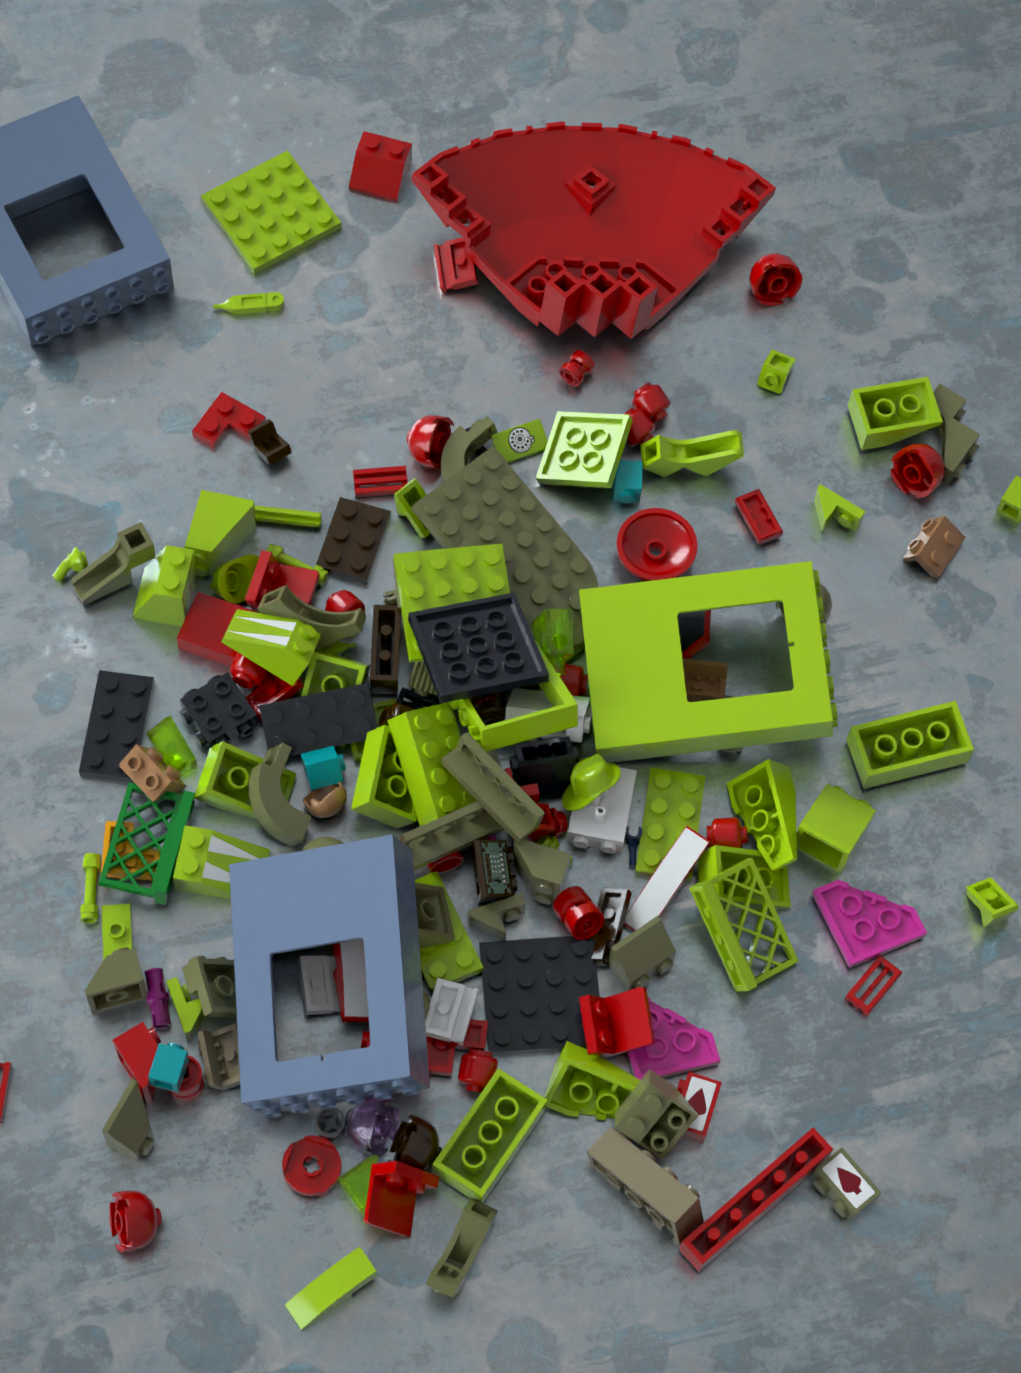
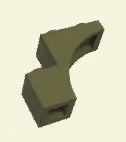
(331, 625)

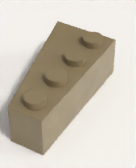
(647, 1183)

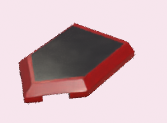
(694, 632)

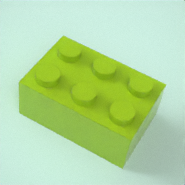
(381, 784)

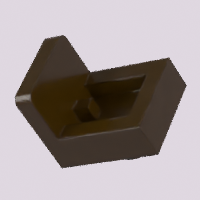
(268, 442)

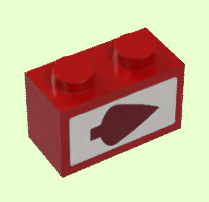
(702, 1096)

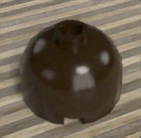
(416, 1143)

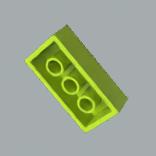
(421, 743)
(909, 744)
(489, 1136)

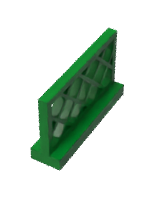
(168, 853)

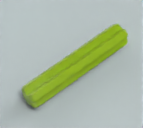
(288, 516)

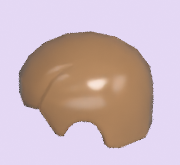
(326, 800)

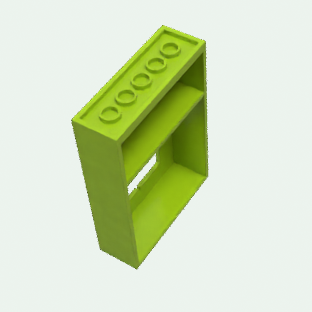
(639, 669)

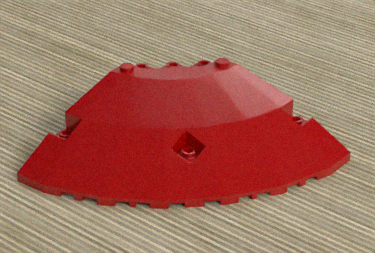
(587, 251)

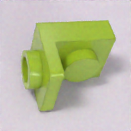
(775, 371)

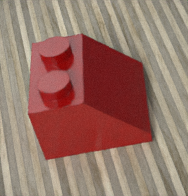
(380, 166)
(136, 1053)

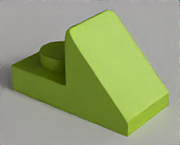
(405, 499)
(831, 505)
(992, 901)
(189, 1013)

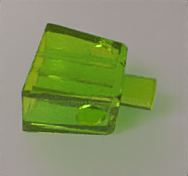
(555, 636)

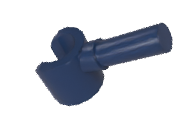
(632, 841)

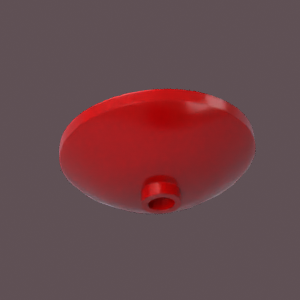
(660, 532)

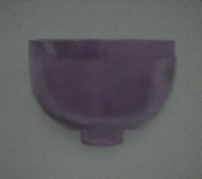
(372, 1124)

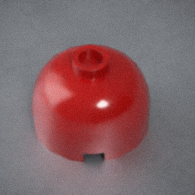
(775, 279)
(428, 439)
(917, 469)
(133, 1220)

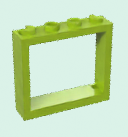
(526, 727)

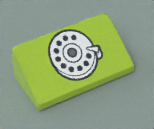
(520, 441)

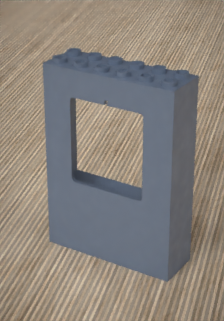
(46, 161)
(317, 901)

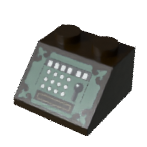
(492, 870)

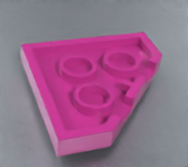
(866, 922)
(677, 1046)

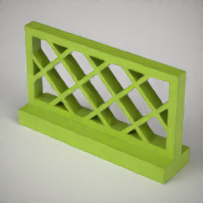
(722, 930)

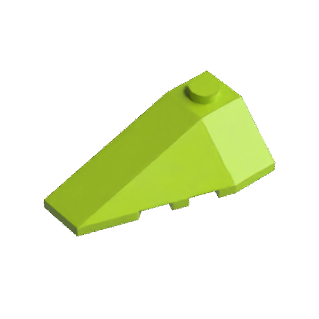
(768, 807)
(587, 1084)

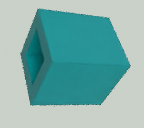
(628, 482)
(323, 767)
(169, 1067)

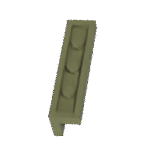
(493, 788)
(450, 834)

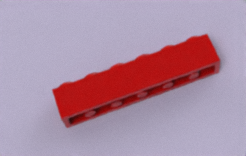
(755, 1199)

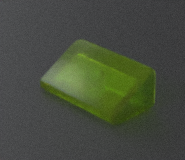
(172, 745)

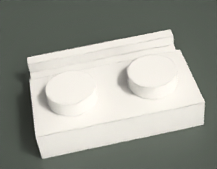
(318, 984)
(450, 1011)

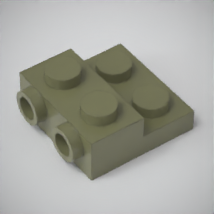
(214, 984)

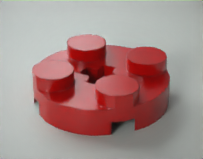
(304, 1151)

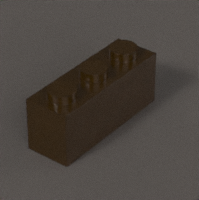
(385, 649)

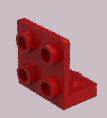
(271, 575)
(617, 1022)
(393, 1195)

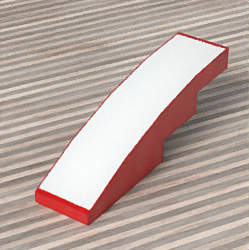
(667, 879)
(351, 980)

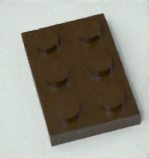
(353, 540)

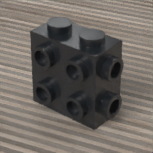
(218, 712)
(545, 763)

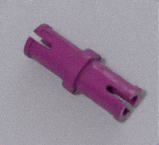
(157, 998)

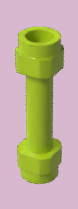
(285, 559)
(89, 910)

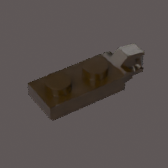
(614, 906)

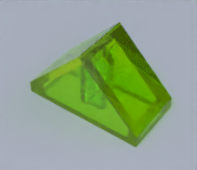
(355, 1184)

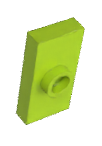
(116, 927)

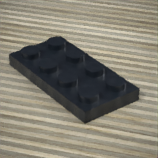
(320, 719)
(115, 723)

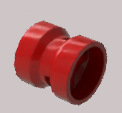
(575, 370)

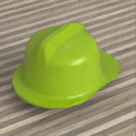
(234, 577)
(588, 781)

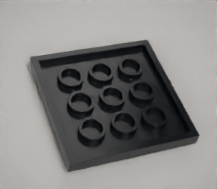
(478, 647)
(535, 992)

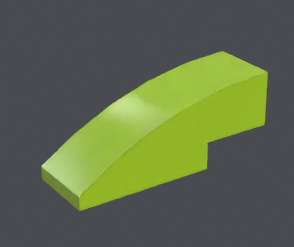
(331, 1288)

